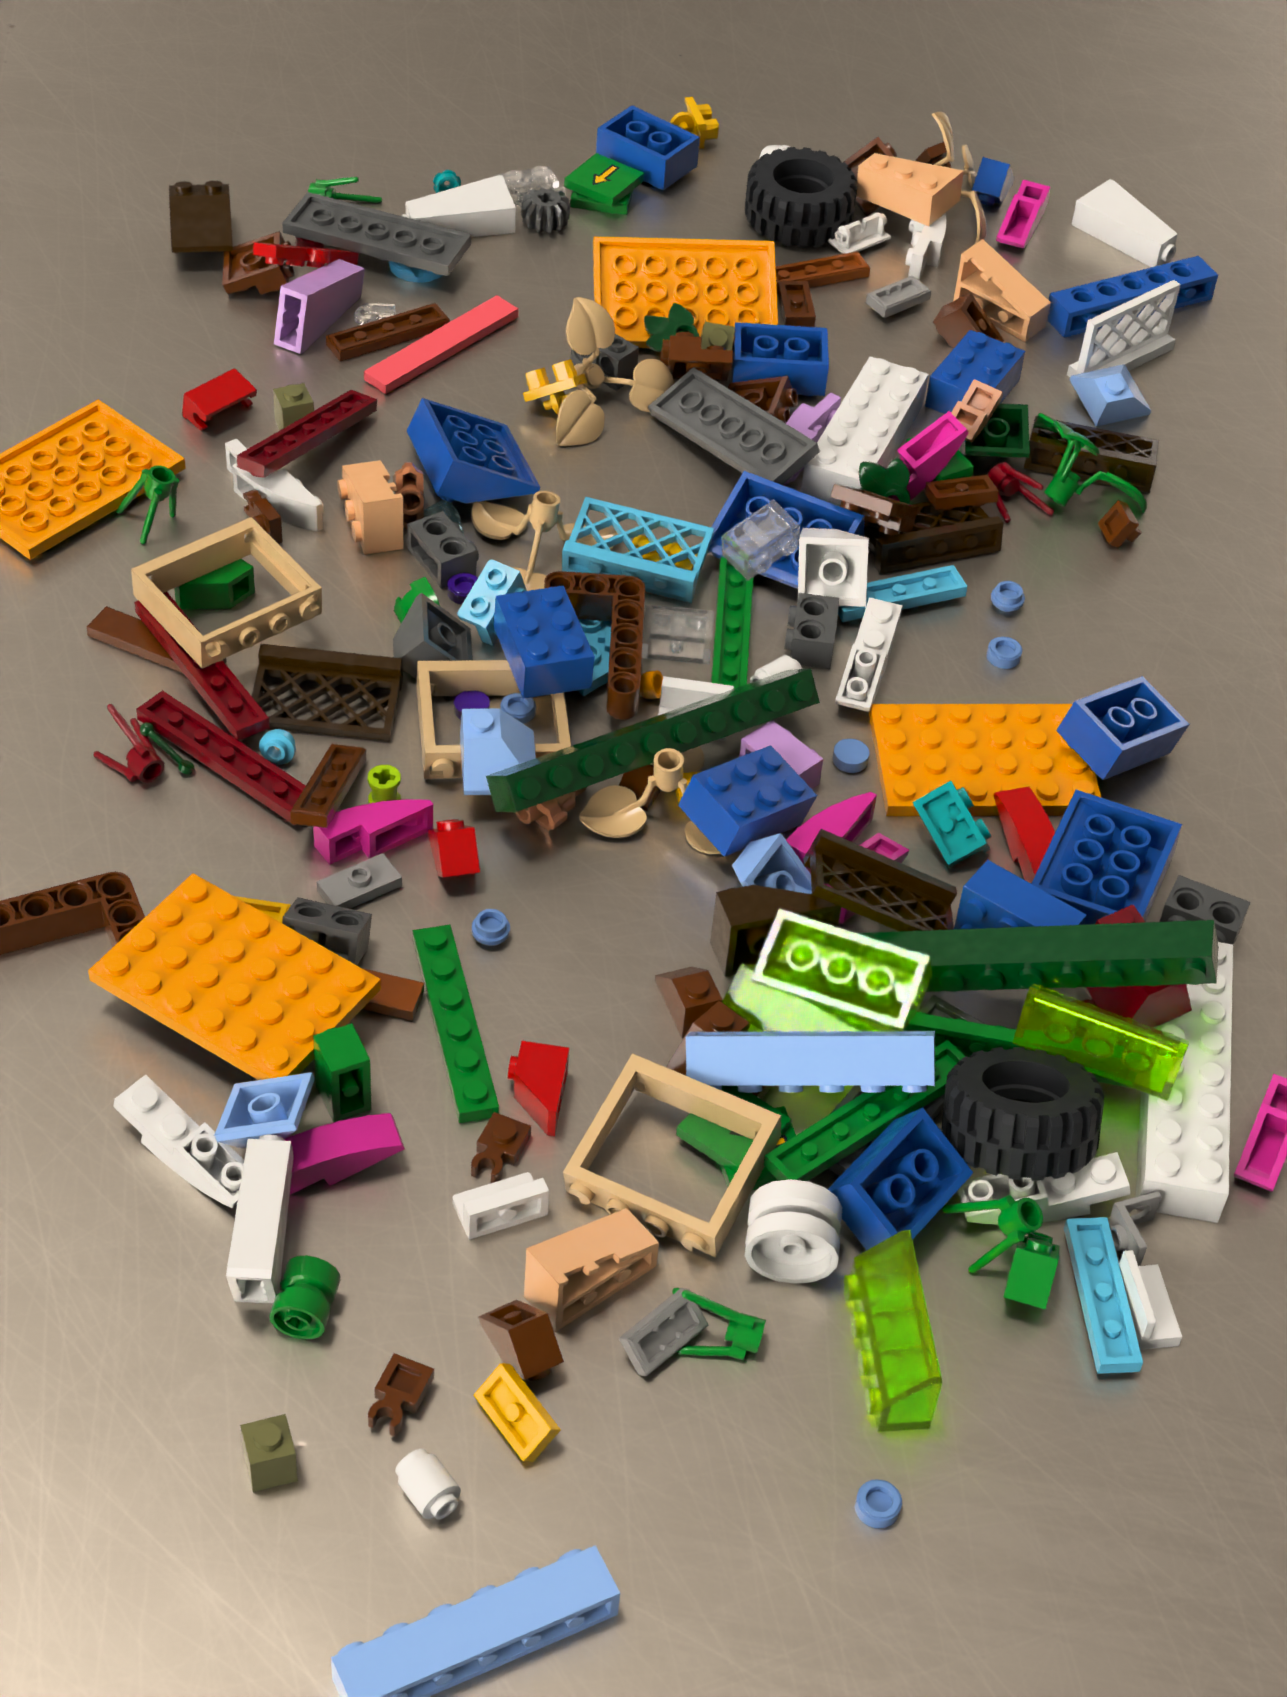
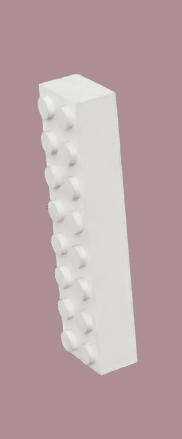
(1188, 1137)

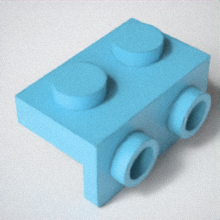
(480, 603)

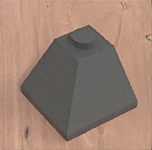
(430, 635)

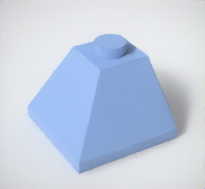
(1110, 395)
(490, 744)
(773, 865)
(264, 1108)

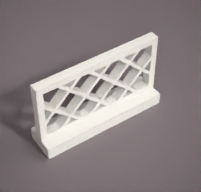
(1134, 346)

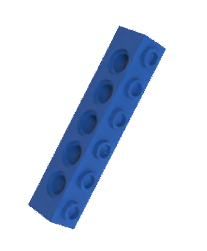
(1076, 305)

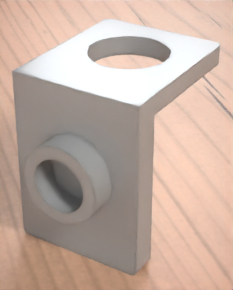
(1124, 1228)

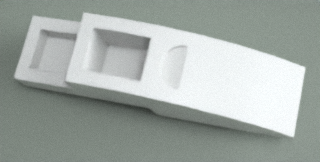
(927, 245)
(280, 488)
(869, 655)
(181, 1142)
(1058, 1198)

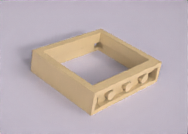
(211, 554)
(451, 679)
(695, 1098)

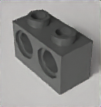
(615, 360)
(441, 548)
(813, 630)
(1197, 901)
(331, 926)

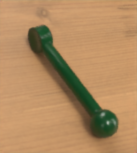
(185, 766)

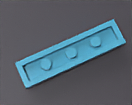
(911, 590)
(1103, 1296)

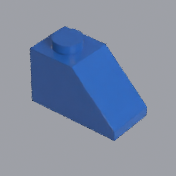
(993, 181)

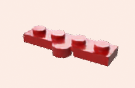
(299, 254)

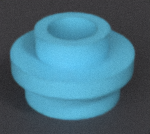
(280, 739)

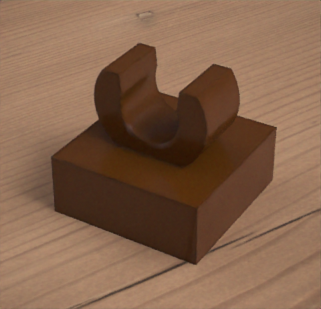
(934, 154)
(1119, 524)

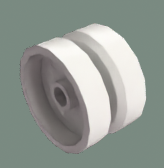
(793, 1231)

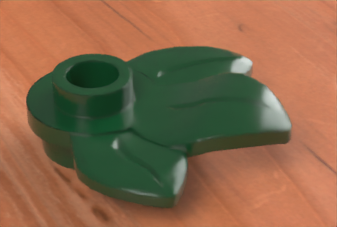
(661, 327)
(887, 480)

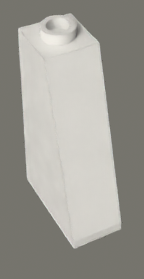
(473, 208)
(1125, 224)
(260, 1220)

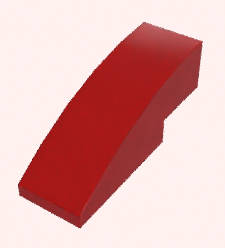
(1025, 828)

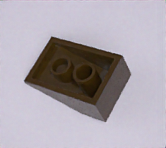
(200, 217)
(747, 914)

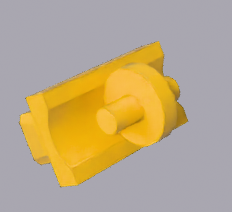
(697, 121)
(539, 384)

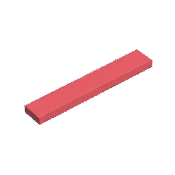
(440, 344)

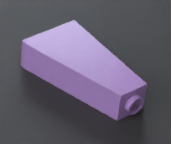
(315, 303)

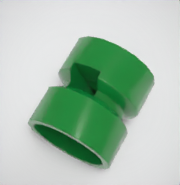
(305, 1297)

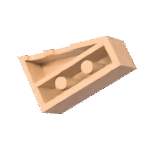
(909, 187)
(1001, 292)
(372, 507)
(587, 1266)

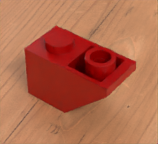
(454, 848)

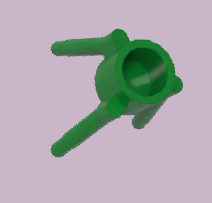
(323, 188)
(158, 484)
(1015, 1221)
(743, 1330)

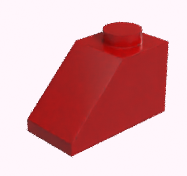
(540, 1081)

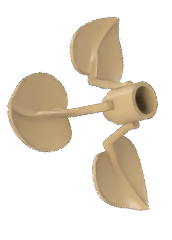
(946, 129)
(587, 331)
(502, 521)
(618, 813)

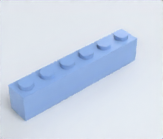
(813, 1059)
(481, 1631)

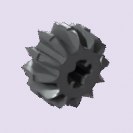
(545, 210)

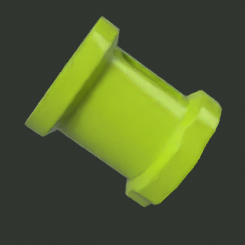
(384, 783)

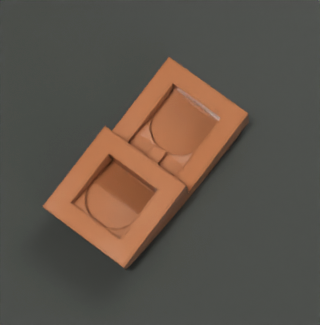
(977, 408)

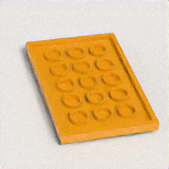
(707, 277)
(73, 476)
(976, 749)
(234, 980)

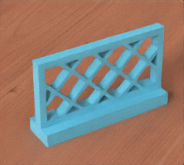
(658, 577)

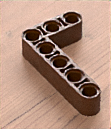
(621, 602)
(69, 910)

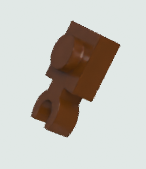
(264, 514)
(499, 1143)
(400, 1388)

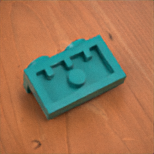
(951, 824)

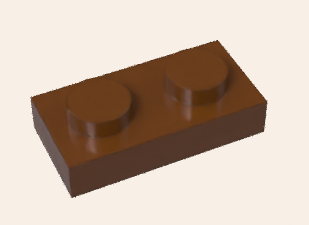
(796, 303)
(961, 492)

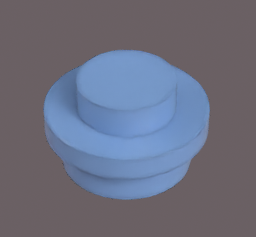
(1008, 596)
(490, 927)

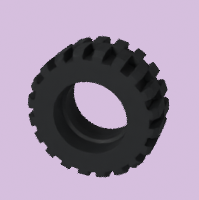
(800, 196)
(1023, 1113)

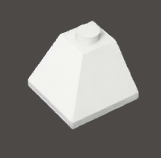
(833, 565)

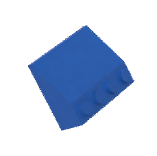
(469, 455)
(808, 511)
(1107, 857)

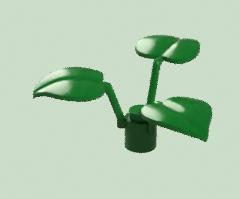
(1065, 481)

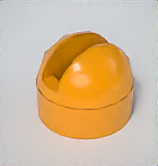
(651, 684)

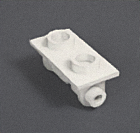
(857, 237)

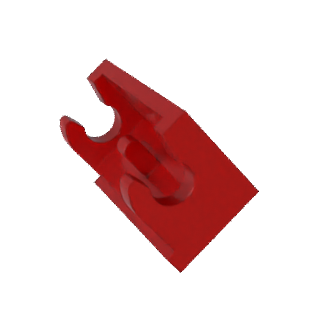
(217, 396)

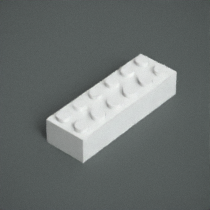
(865, 426)

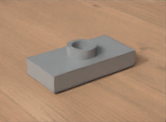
(898, 296)
(360, 882)
(663, 1332)

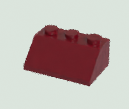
(1141, 1003)

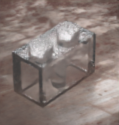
(761, 540)
(677, 634)

